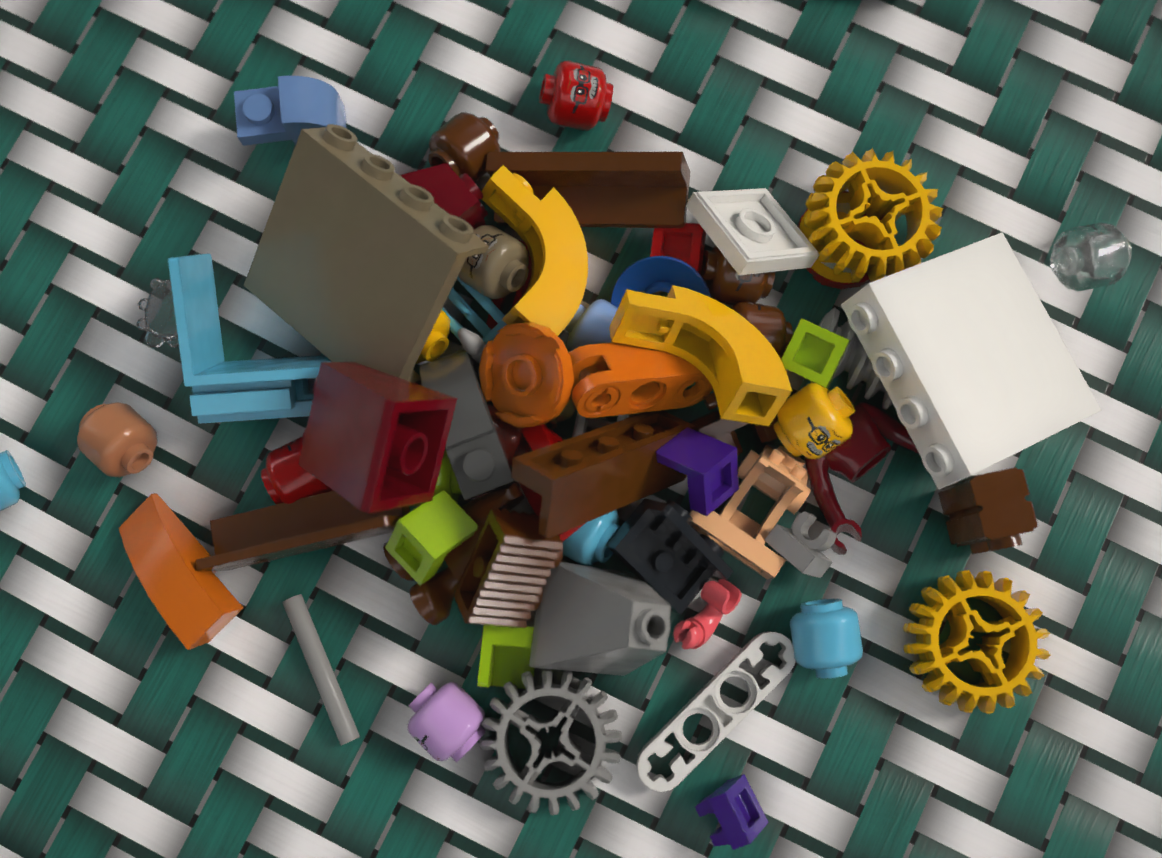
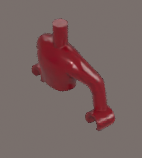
(854, 460)

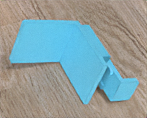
(230, 388)

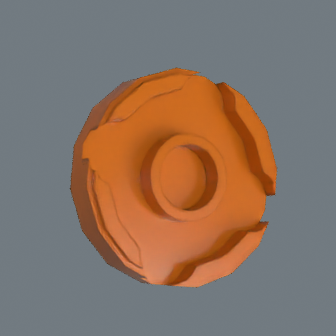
(526, 374)

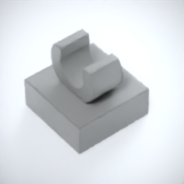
(799, 548)

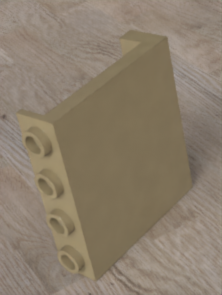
(358, 254)

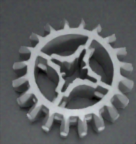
(572, 754)

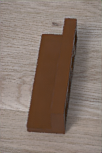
(607, 186)
(599, 470)
(292, 530)

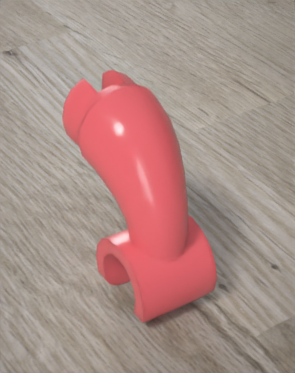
(721, 599)

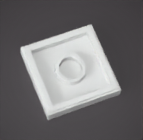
(752, 230)

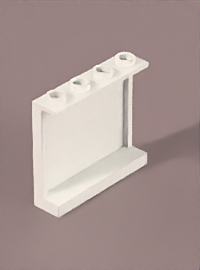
(969, 358)

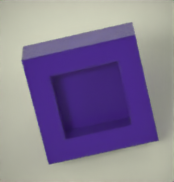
(736, 811)

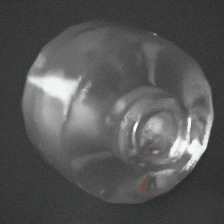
(1092, 256)

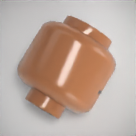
(115, 438)

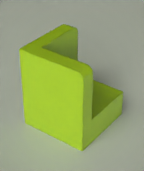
(814, 353)
(428, 534)
(505, 656)

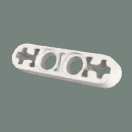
(722, 717)

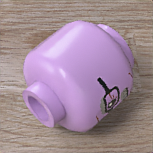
(446, 721)

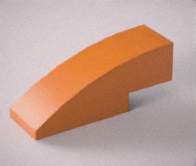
(164, 560)

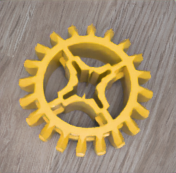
(867, 182)
(1016, 625)

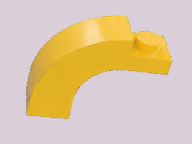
(554, 246)
(716, 340)

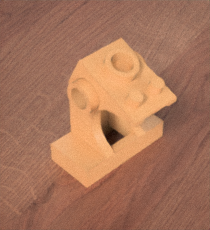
(777, 476)

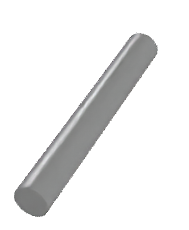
(321, 669)

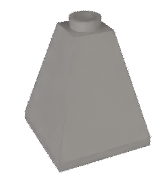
(598, 621)

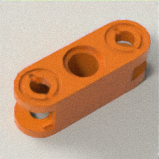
(632, 380)

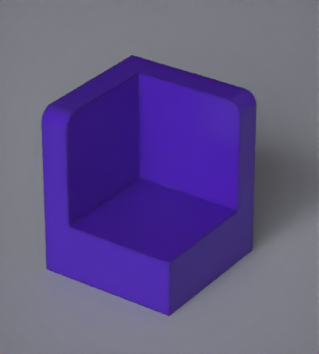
(708, 466)

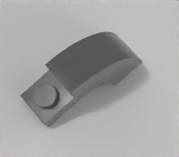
(472, 438)

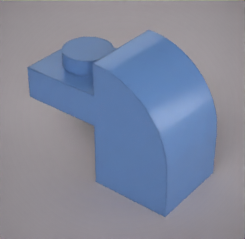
(284, 110)

